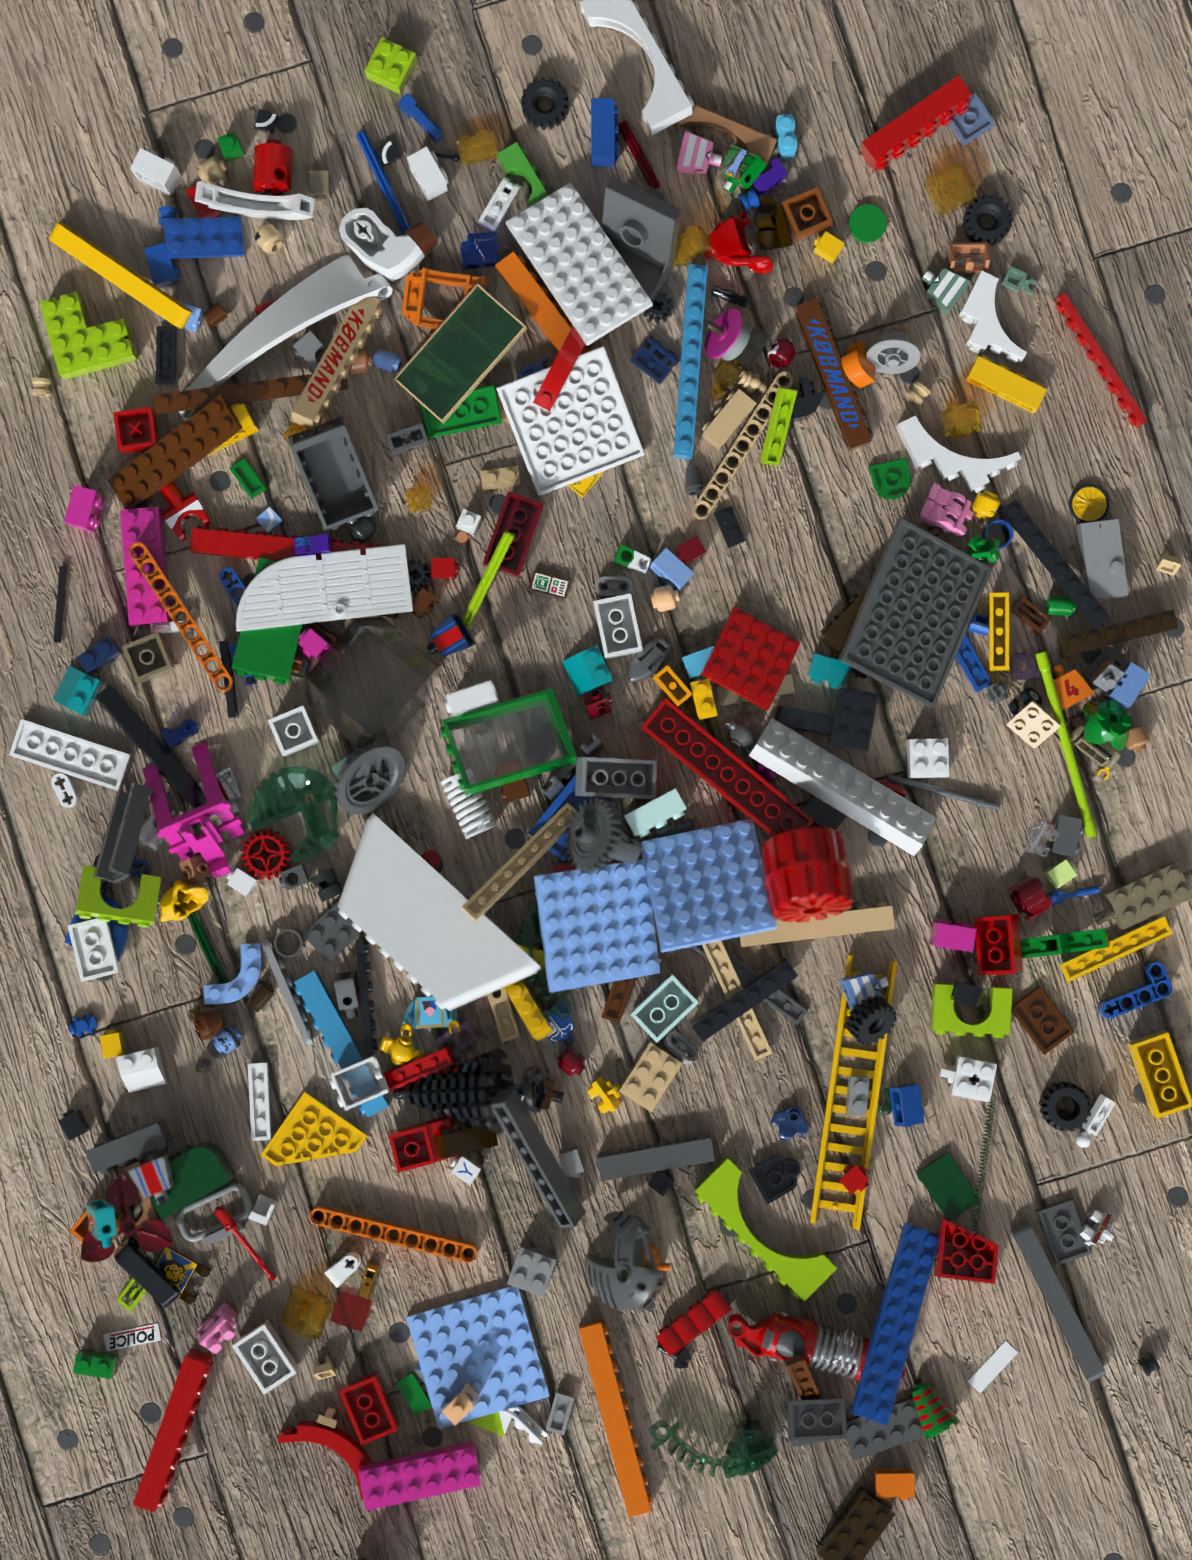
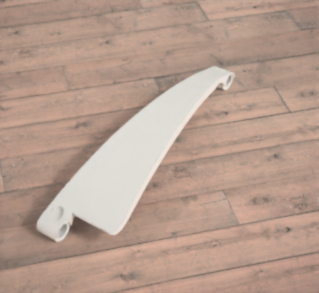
(311, 300)

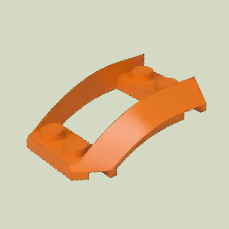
(415, 292)

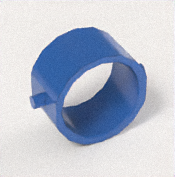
(1003, 523)

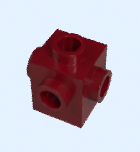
(597, 702)

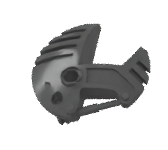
(625, 1281)

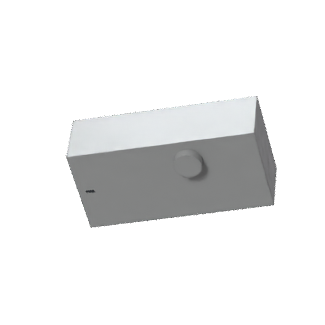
(1102, 559)
(616, 778)

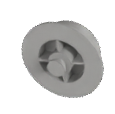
(893, 353)

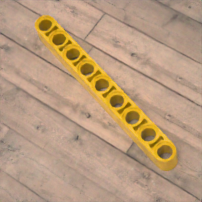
(120, 275)

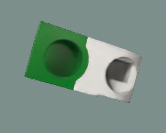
(632, 559)

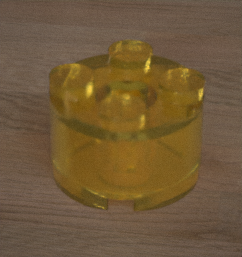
(961, 420)

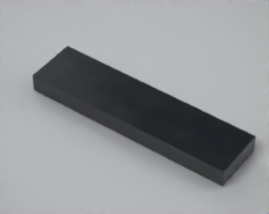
(231, 699)

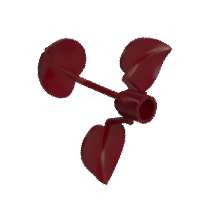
(153, 1234)

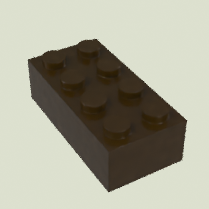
(856, 1528)

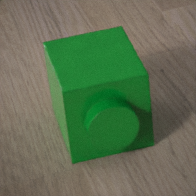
(230, 146)

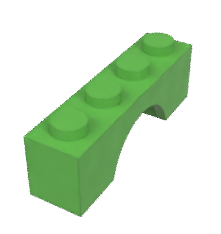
(514, 162)

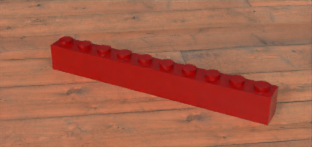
(256, 545)

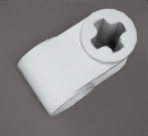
(342, 1270)

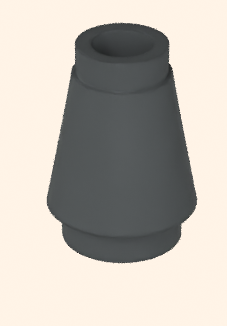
(693, 482)

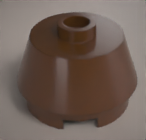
(206, 1021)

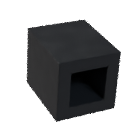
(74, 1124)

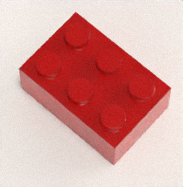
(998, 944)
(369, 1408)

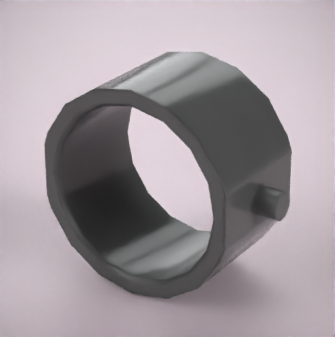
(276, 940)

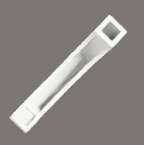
(253, 205)

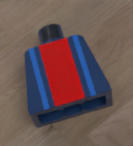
(450, 637)

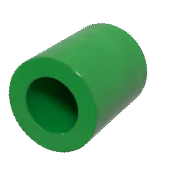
(1059, 605)

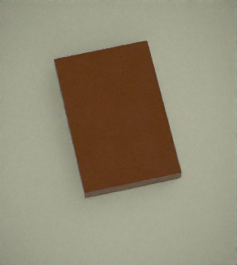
(1041, 1020)

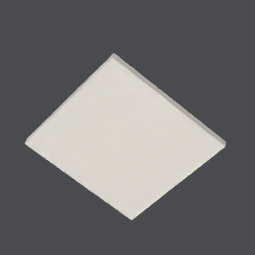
(583, 430)

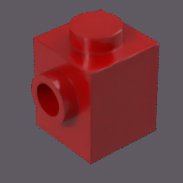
(855, 1178)

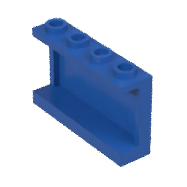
(564, 797)

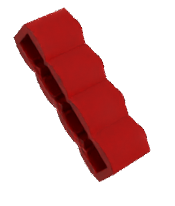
(694, 1323)

